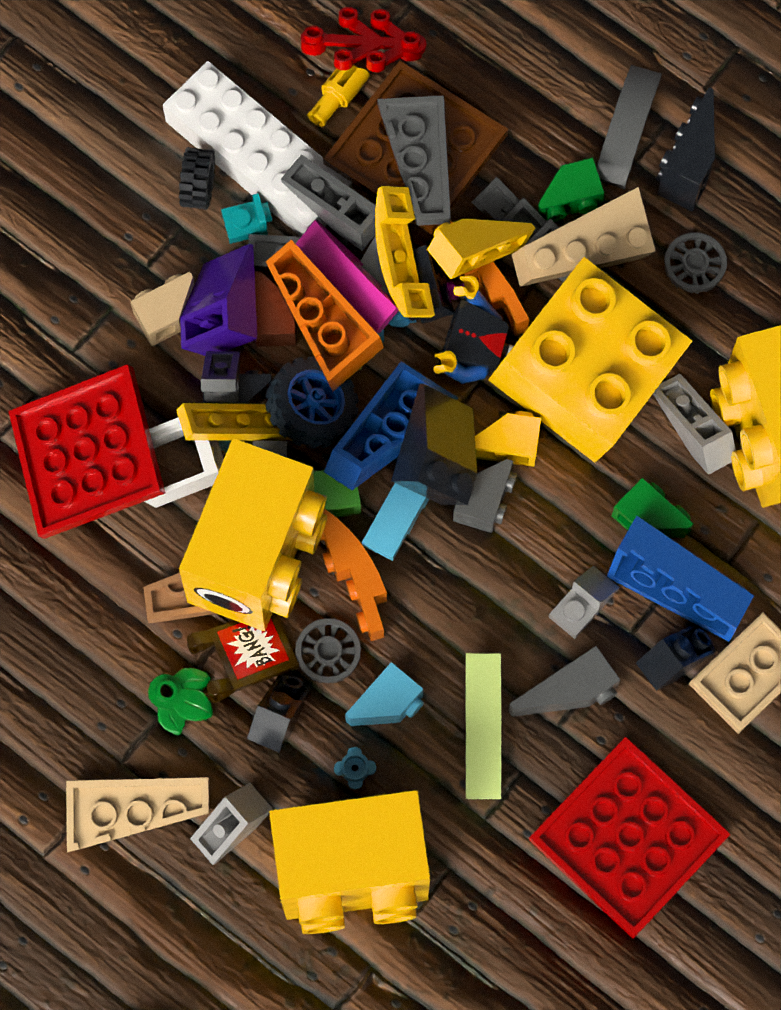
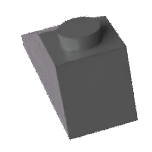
(332, 201)
(572, 687)

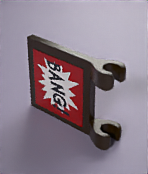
(245, 654)

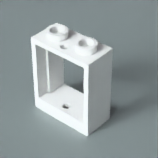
(210, 457)

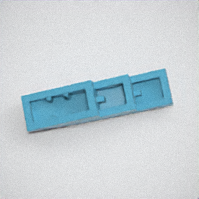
(394, 521)

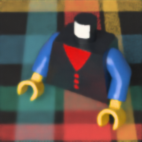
(473, 338)

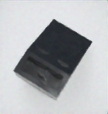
(689, 164)

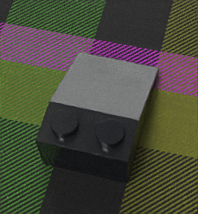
(438, 449)

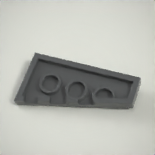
(420, 150)

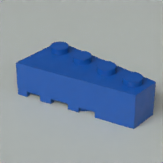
(379, 429)
(678, 580)

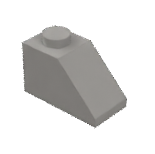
(231, 822)

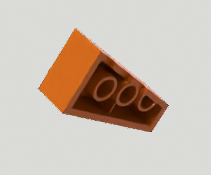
(327, 320)

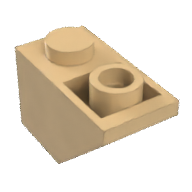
(160, 309)

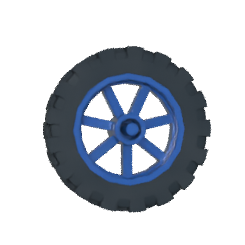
(292, 418)

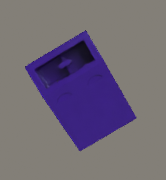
(221, 304)

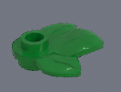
(186, 699)

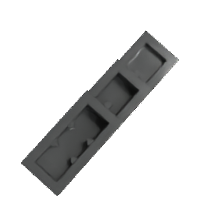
(502, 205)

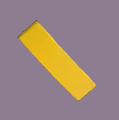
(396, 254)

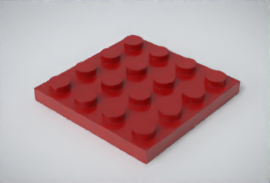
(86, 452)
(629, 837)

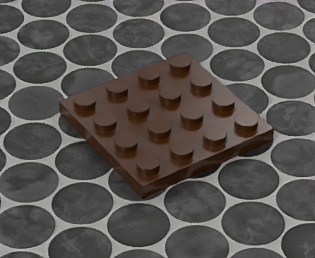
(366, 155)

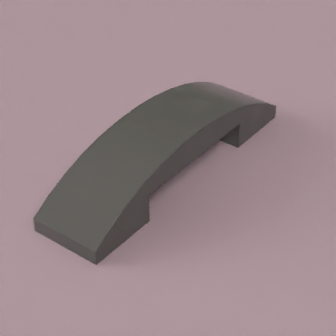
(627, 126)

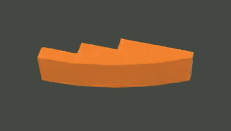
(500, 295)

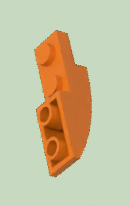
(350, 560)

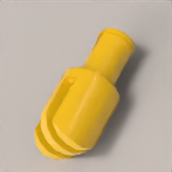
(338, 92)

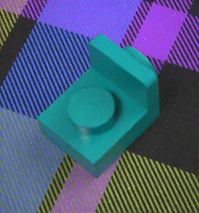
(246, 219)

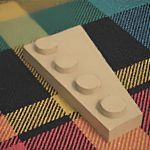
(119, 808)

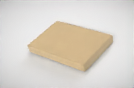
(744, 674)

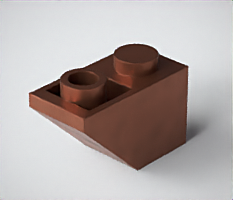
(274, 319)

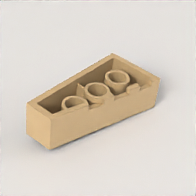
(604, 236)

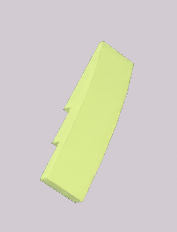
(483, 725)

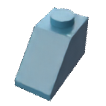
(387, 699)

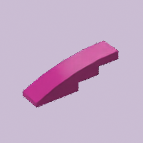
(348, 276)

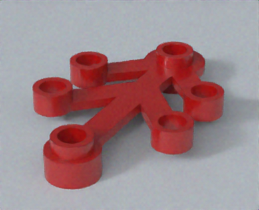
(400, 44)

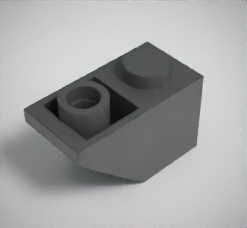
(486, 499)

